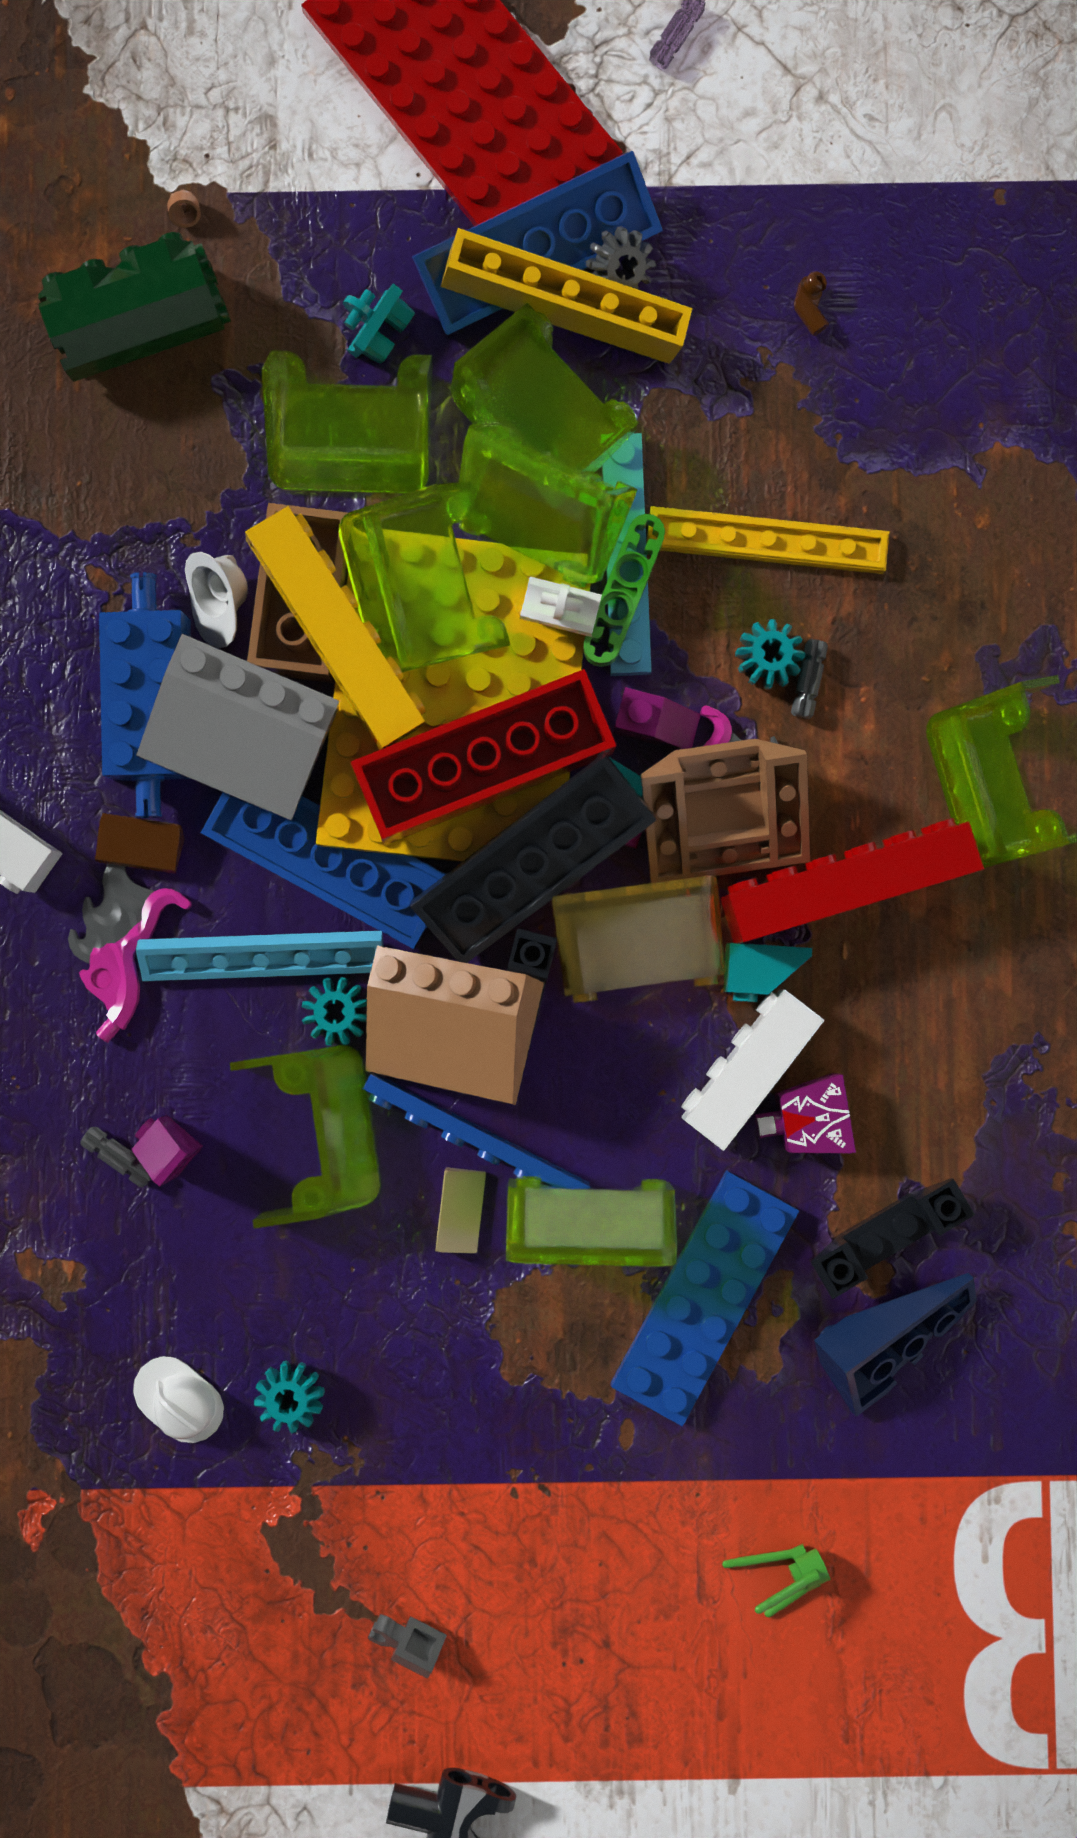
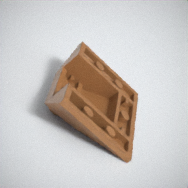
(727, 810)

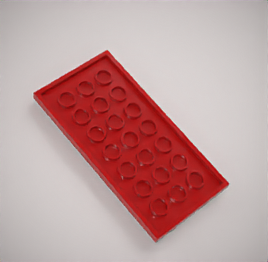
(467, 96)

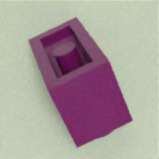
(656, 720)
(164, 1149)

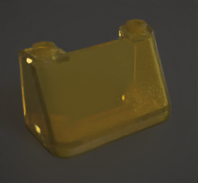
(639, 936)

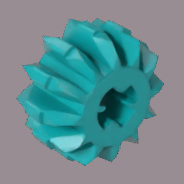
(785, 654)
(322, 1011)
(274, 1397)

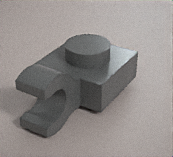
(415, 1644)

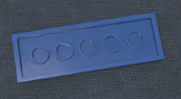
(551, 225)
(361, 883)
(704, 1298)

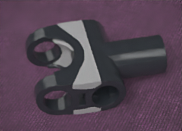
(454, 1807)

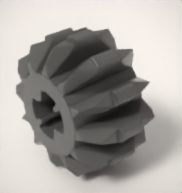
(622, 245)

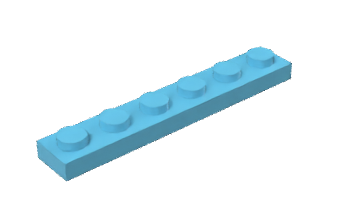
(635, 653)
(257, 955)

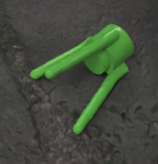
(806, 1572)

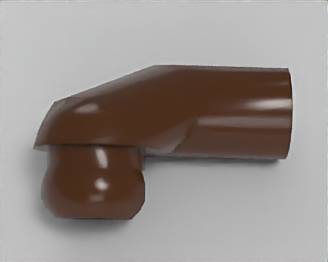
(808, 300)

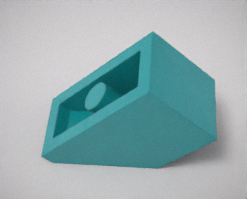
(759, 968)

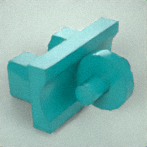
(388, 309)

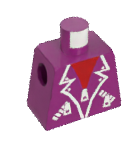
(811, 1117)

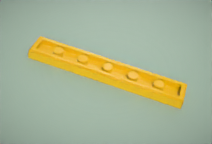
(772, 540)

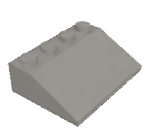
(237, 727)

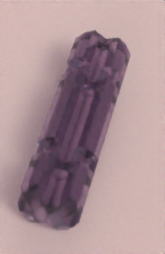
(676, 32)

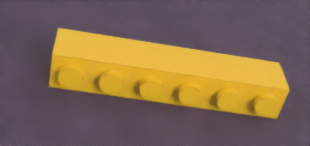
(566, 296)
(334, 627)

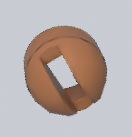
(176, 211)

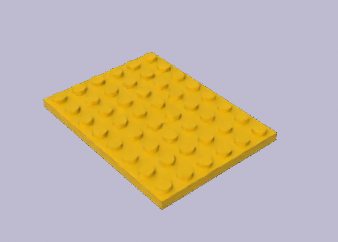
(450, 690)

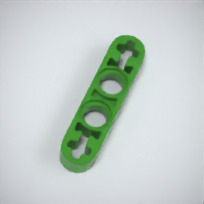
(626, 591)

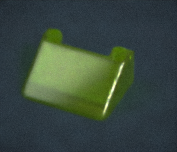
(347, 433)
(413, 579)

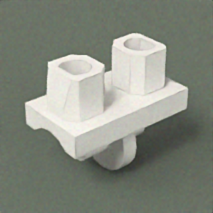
(560, 606)

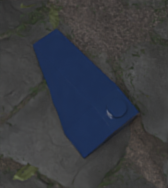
(877, 1342)

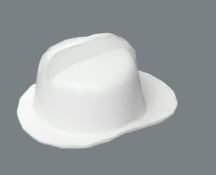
(216, 593)
(178, 1399)

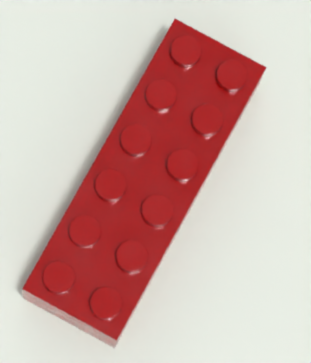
(484, 757)
(856, 881)

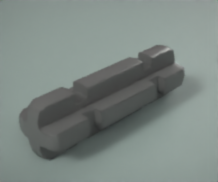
(809, 679)
(115, 1155)

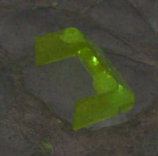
(983, 777)
(342, 1130)
(591, 1224)

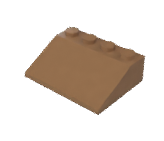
(449, 1023)

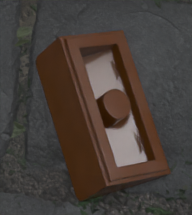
(139, 843)

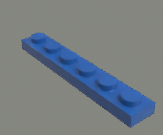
(460, 1130)

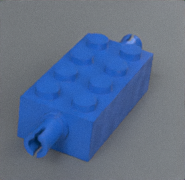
(132, 667)

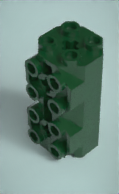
(128, 312)

